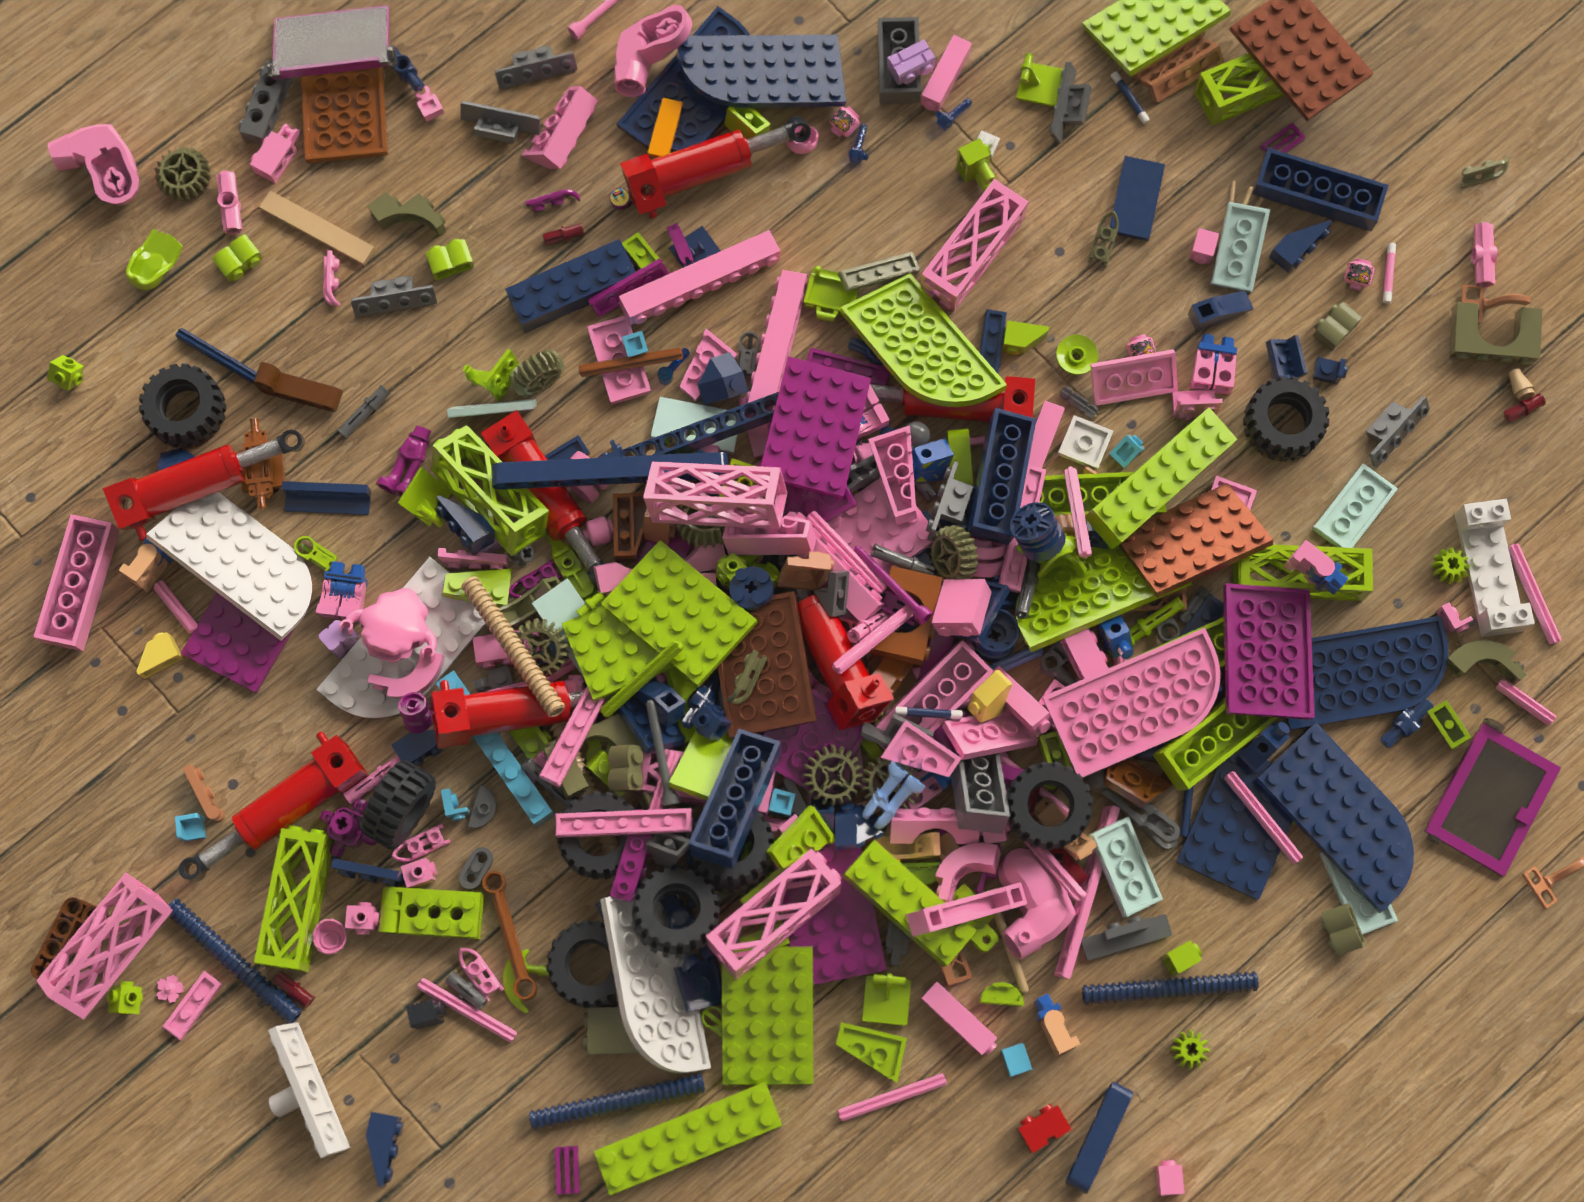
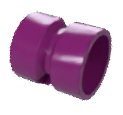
(415, 712)

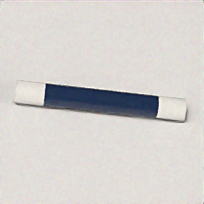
(1130, 97)
(930, 713)

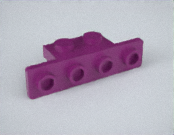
(631, 867)

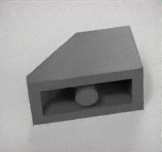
(667, 848)

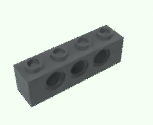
(267, 112)

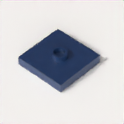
(701, 987)

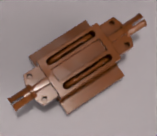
(265, 475)

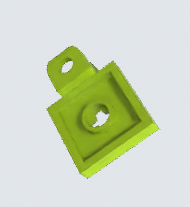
(979, 924)

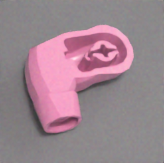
(647, 44)
(105, 157)
(1047, 905)

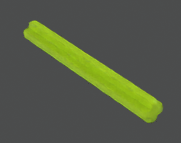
(641, 678)

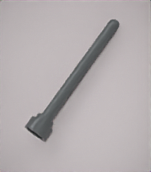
(669, 795)

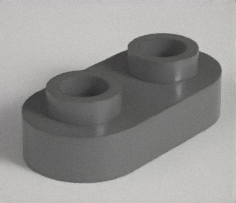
(475, 868)

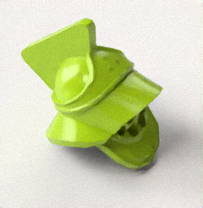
(1066, 557)

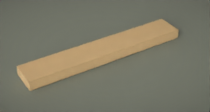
(317, 228)

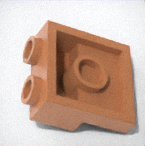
(806, 573)

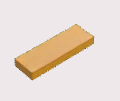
(665, 128)

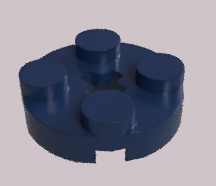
(745, 577)

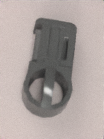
(747, 358)
(1168, 623)

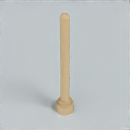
(1020, 978)

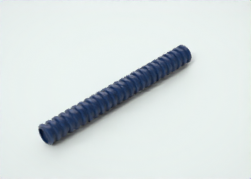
(234, 962)
(1170, 987)
(616, 1101)

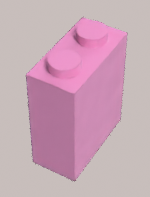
(961, 607)

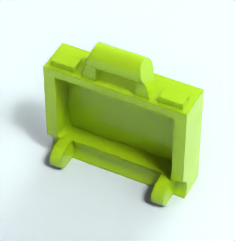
(827, 294)

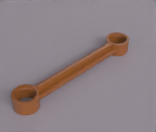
(509, 935)

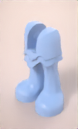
(880, 797)

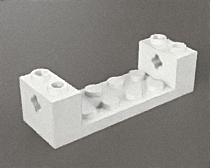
(1491, 568)

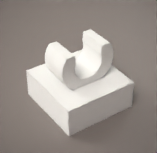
(991, 140)

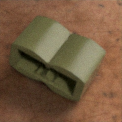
(1337, 325)
(625, 768)
(1343, 929)

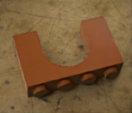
(912, 646)

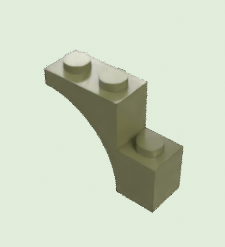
(390, 211)
(521, 609)

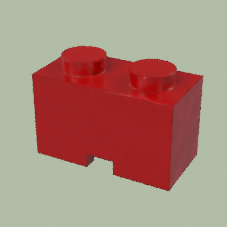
(1047, 1124)

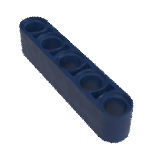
(1099, 1137)

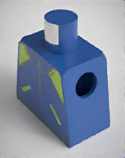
(931, 461)
(1119, 640)

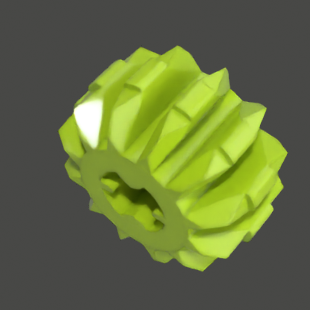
(1442, 565)
(1197, 1048)

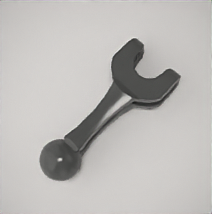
(864, 474)
(1152, 823)

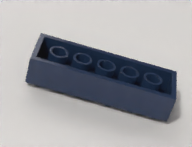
(1320, 189)
(568, 285)
(1001, 475)
(735, 798)

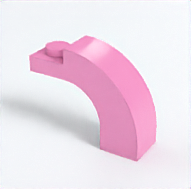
(418, 681)
(962, 861)

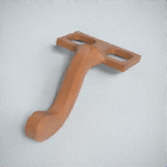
(1486, 304)
(1546, 883)

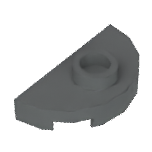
(484, 808)

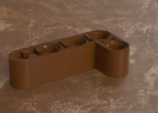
(296, 389)
(55, 933)

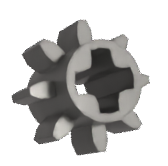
(522, 556)

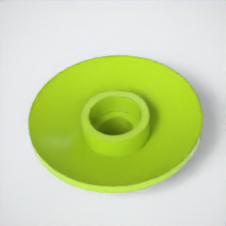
(1080, 346)

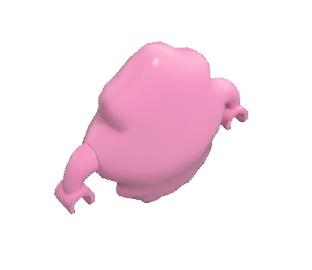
(393, 626)

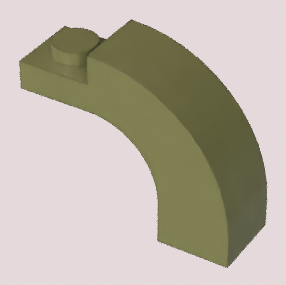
(1486, 652)

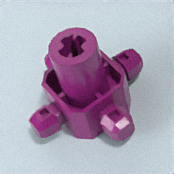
(347, 836)

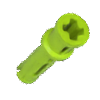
(1145, 629)

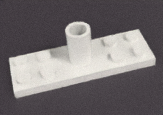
(306, 1091)

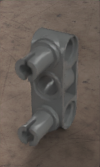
(1060, 658)

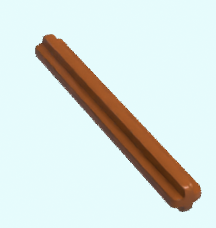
(632, 362)

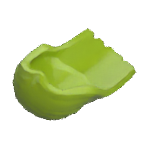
(153, 260)

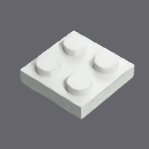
(1085, 442)

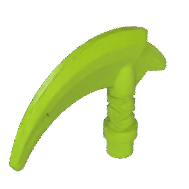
(509, 980)

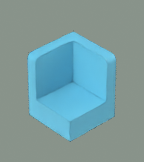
(634, 344)
(781, 803)
(190, 827)
(1016, 1059)

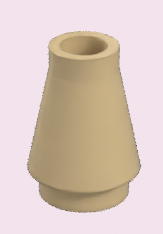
(1520, 384)

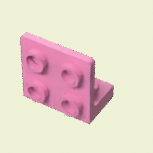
(1192, 403)

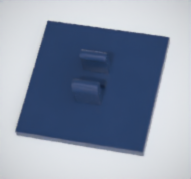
(700, 245)

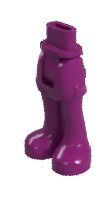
(411, 451)

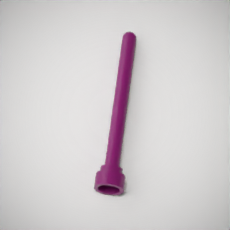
(921, 613)

